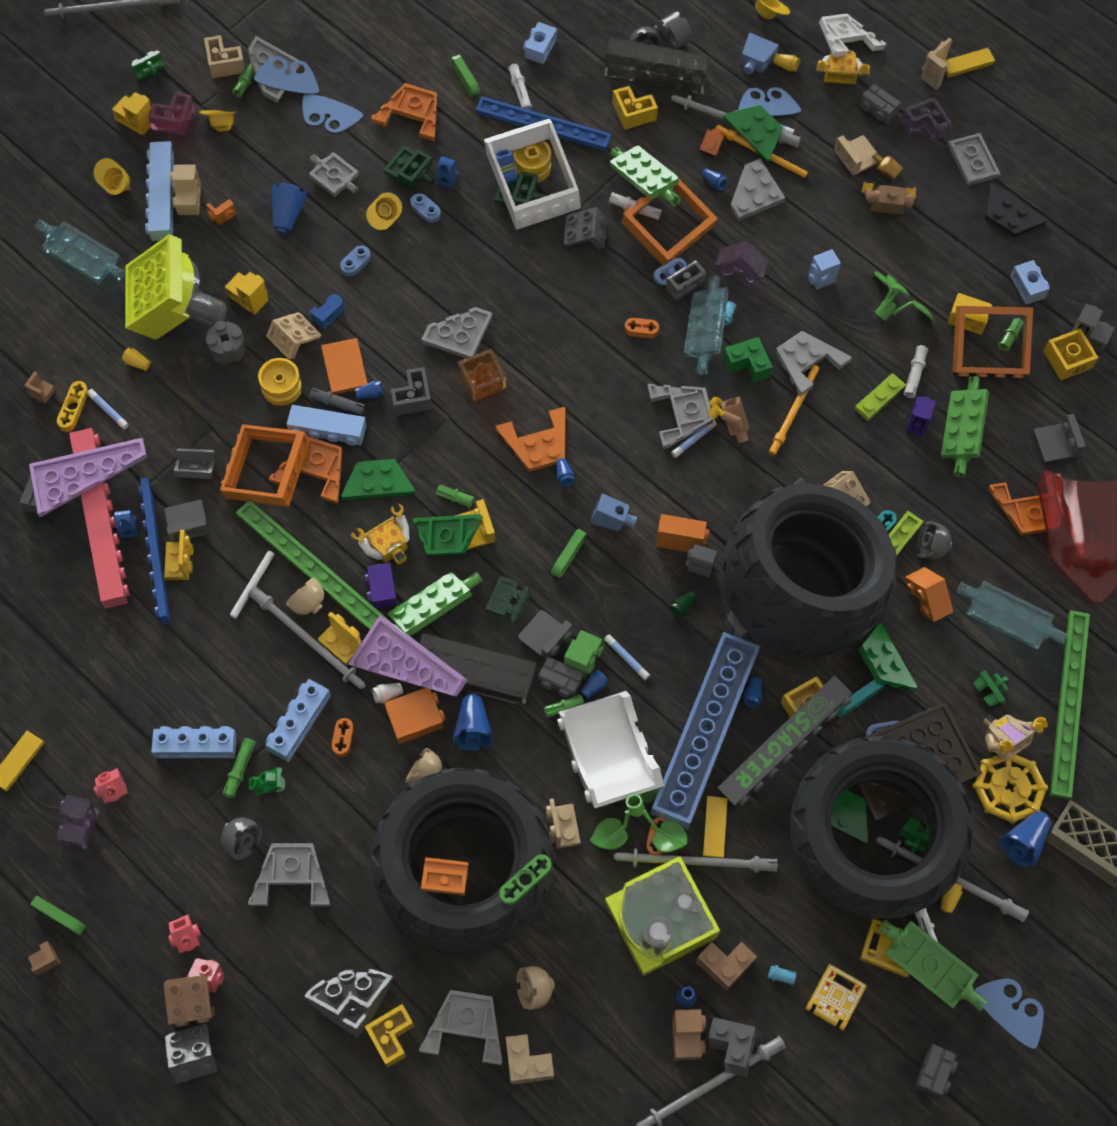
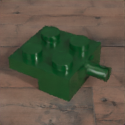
(409, 167)
(521, 191)

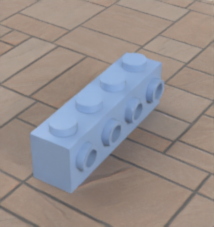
(327, 425)
(298, 720)
(194, 742)

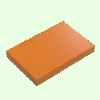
(344, 366)

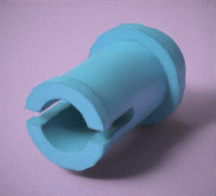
(729, 312)
(781, 975)

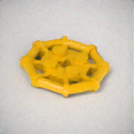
(1021, 789)

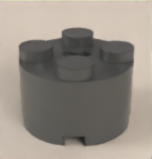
(674, 31)
(225, 342)

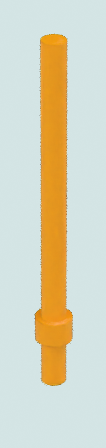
(732, 136)
(780, 437)

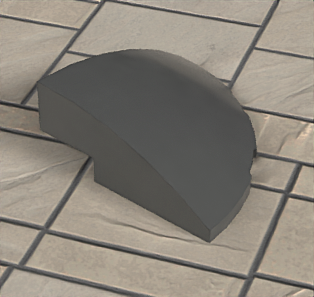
(350, 998)

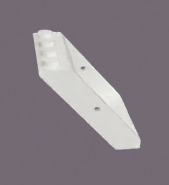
(541, 208)

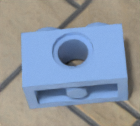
(540, 42)
(824, 269)
(1033, 290)

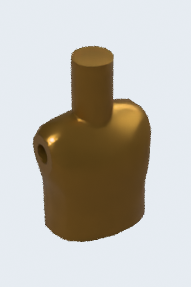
(887, 166)

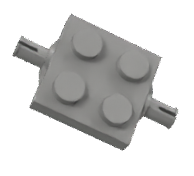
(333, 174)

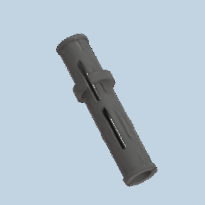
(329, 398)

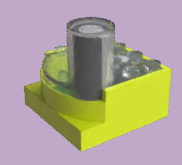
(165, 292)
(662, 916)

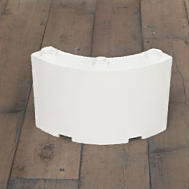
(609, 750)

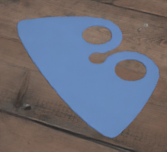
(279, 79)
(782, 106)
(338, 111)
(1016, 1022)

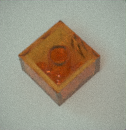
(482, 375)

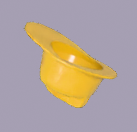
(770, 8)
(219, 119)
(111, 176)
(384, 211)

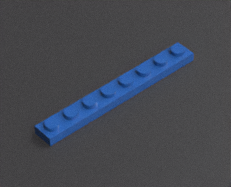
(523, 117)
(154, 558)

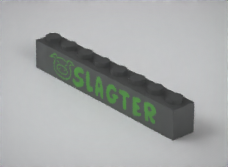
(785, 741)

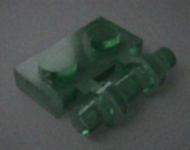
(502, 596)

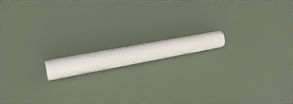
(253, 582)

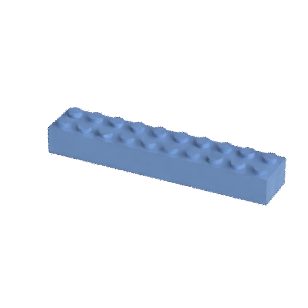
(705, 730)

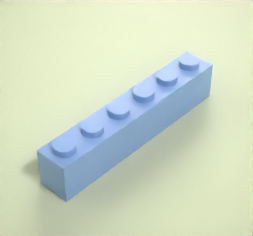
(160, 190)

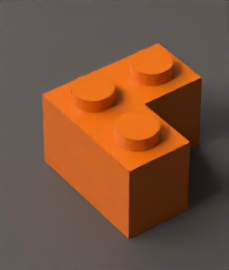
(931, 592)

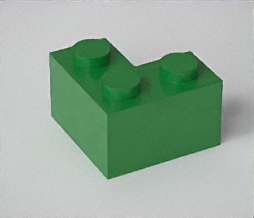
(748, 355)

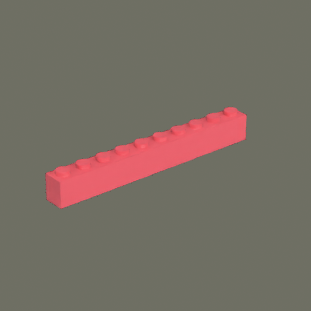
(101, 531)

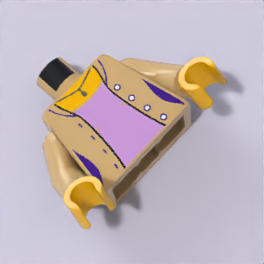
(1010, 735)

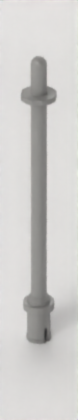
(103, 6)
(784, 138)
(266, 603)
(756, 864)
(1005, 906)
(763, 1053)

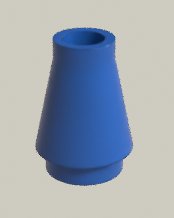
(715, 179)
(370, 390)
(565, 475)
(594, 684)
(753, 693)
(686, 1002)

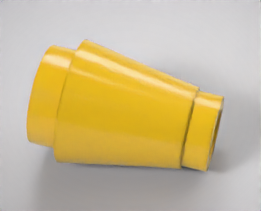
(787, 62)
(135, 359)
(951, 898)

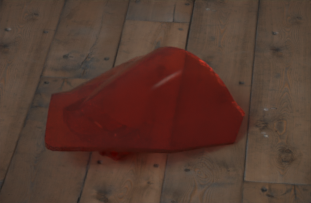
(1082, 531)

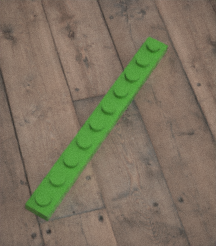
(309, 564)
(1069, 705)

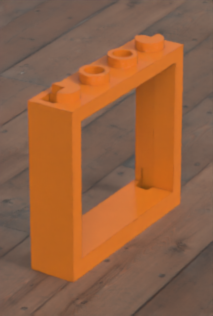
(651, 244)
(998, 372)
(292, 470)

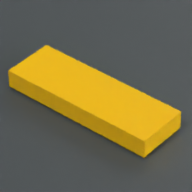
(969, 62)
(18, 759)
(715, 827)

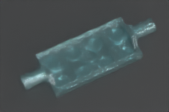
(80, 251)
(706, 324)
(1010, 614)

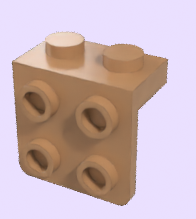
(188, 1000)

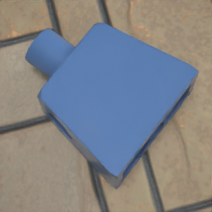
(757, 54)
(612, 514)

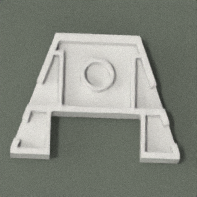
(843, 29)

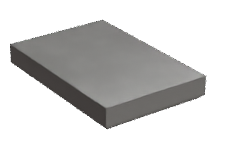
(973, 159)

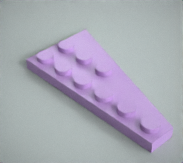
(71, 475)
(399, 656)

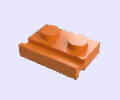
(444, 876)

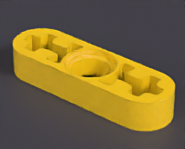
(72, 398)

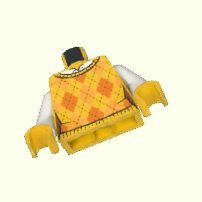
(842, 68)
(387, 539)

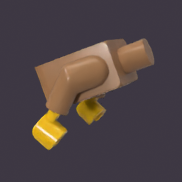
(889, 198)
(733, 414)

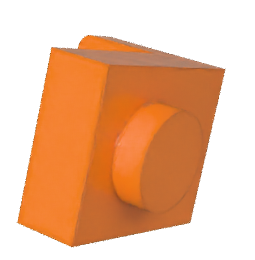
(712, 141)
(221, 213)

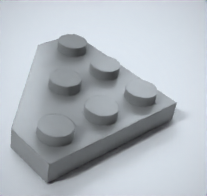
(259, 53)
(755, 191)
(459, 333)

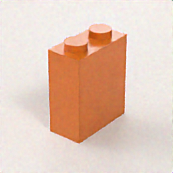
(681, 533)
(415, 715)

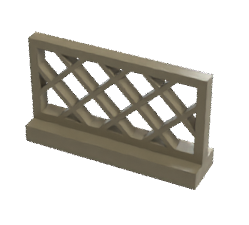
(1085, 854)

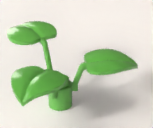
(887, 307)
(611, 833)

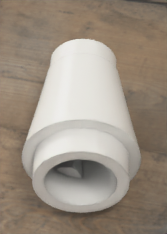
(386, 692)

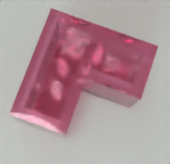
(173, 117)

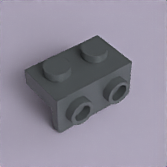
(195, 463)

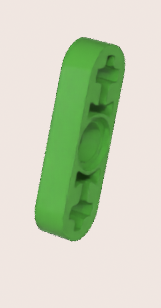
(465, 75)
(569, 553)
(525, 870)
(58, 915)

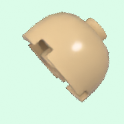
(307, 599)
(426, 766)
(535, 987)

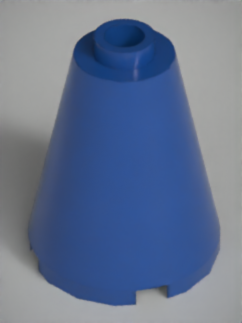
(286, 205)
(472, 725)
(1027, 839)

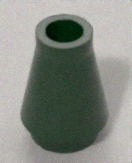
(681, 605)

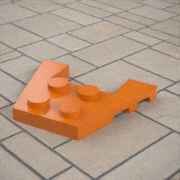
(414, 104)
(540, 448)
(323, 462)
(1022, 512)

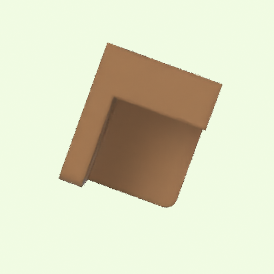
(38, 388)
(44, 959)

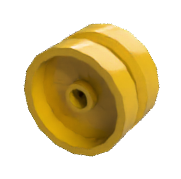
(533, 160)
(280, 381)

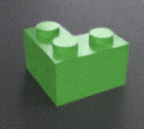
(583, 652)

